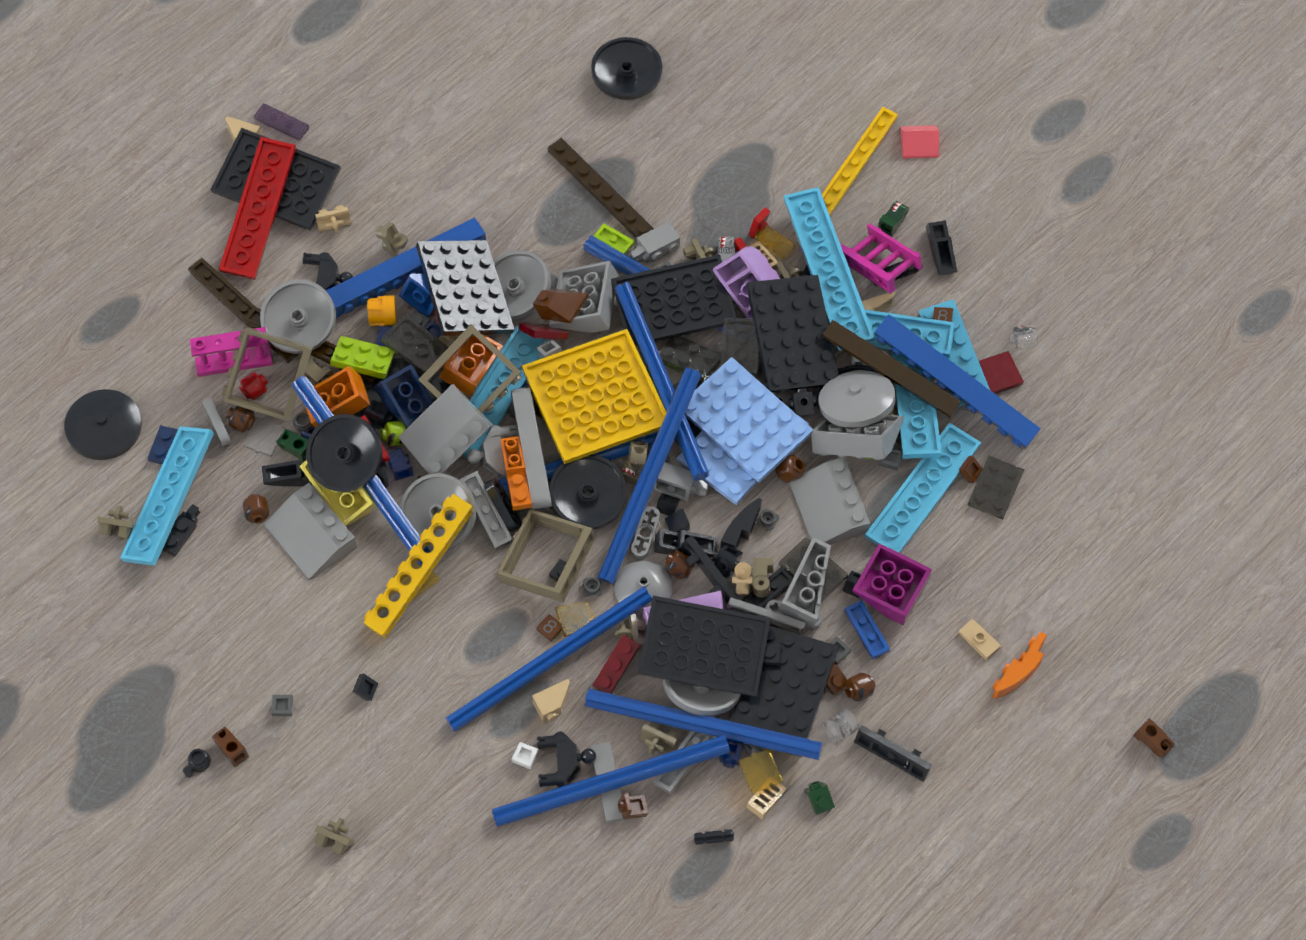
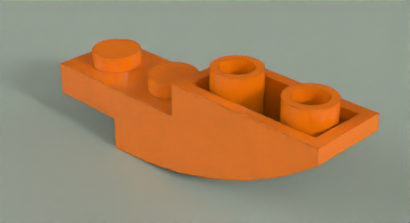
(516, 473)
(1022, 669)

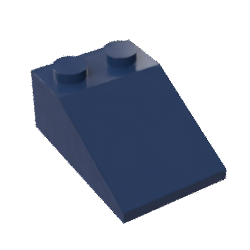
(404, 395)

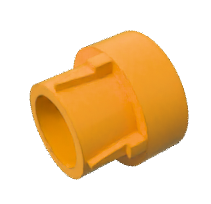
(382, 311)

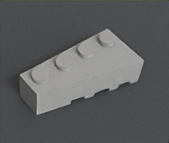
(806, 588)

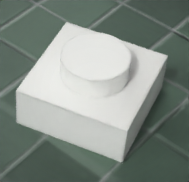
(525, 755)

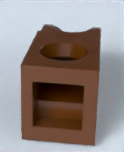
(1154, 738)
(230, 746)

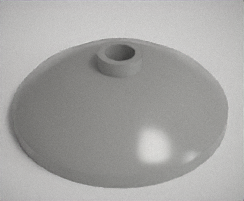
(629, 578)

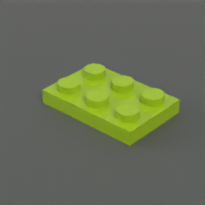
(362, 357)

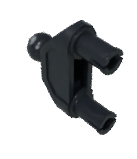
(328, 271)
(567, 759)

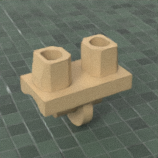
(333, 219)
(742, 578)

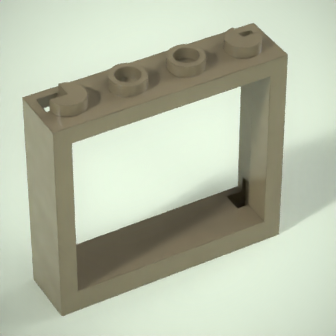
(233, 373)
(500, 392)
(572, 567)

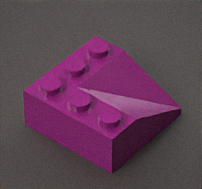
(892, 583)

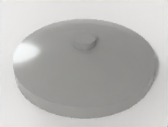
(522, 279)
(299, 313)
(857, 399)
(425, 499)
(700, 699)

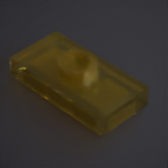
(775, 242)

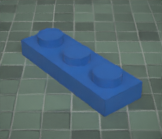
(867, 630)

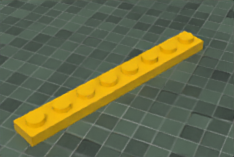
(858, 158)

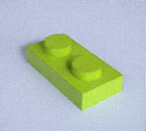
(614, 239)

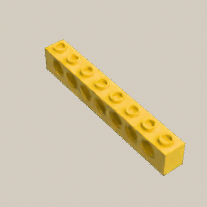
(384, 626)

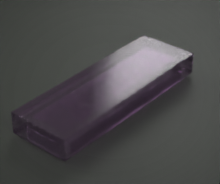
(281, 122)

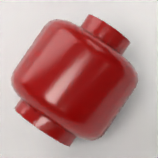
(253, 386)

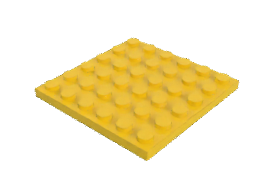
(595, 396)

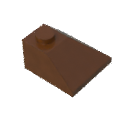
(559, 304)

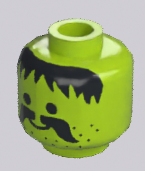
(391, 433)

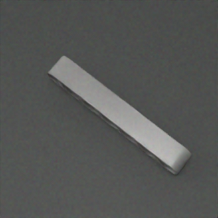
(531, 447)

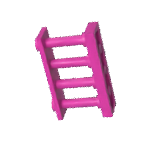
(875, 272)
(222, 361)

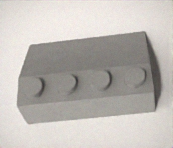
(598, 307)
(445, 431)
(867, 441)
(830, 503)
(310, 532)

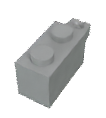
(656, 243)
(679, 483)

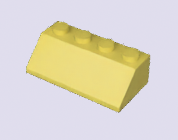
(346, 505)

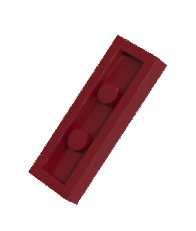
(616, 665)

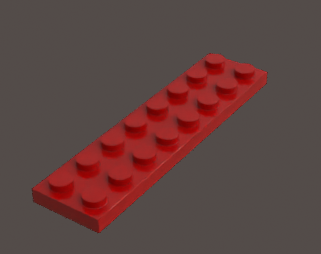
(257, 208)

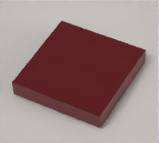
(543, 331)
(1001, 372)

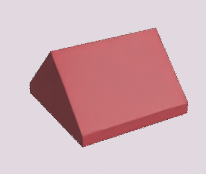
(920, 141)

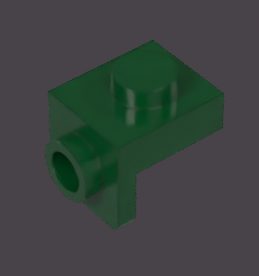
(819, 797)

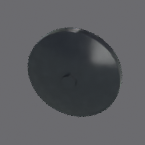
(626, 68)
(103, 424)
(344, 453)
(588, 491)

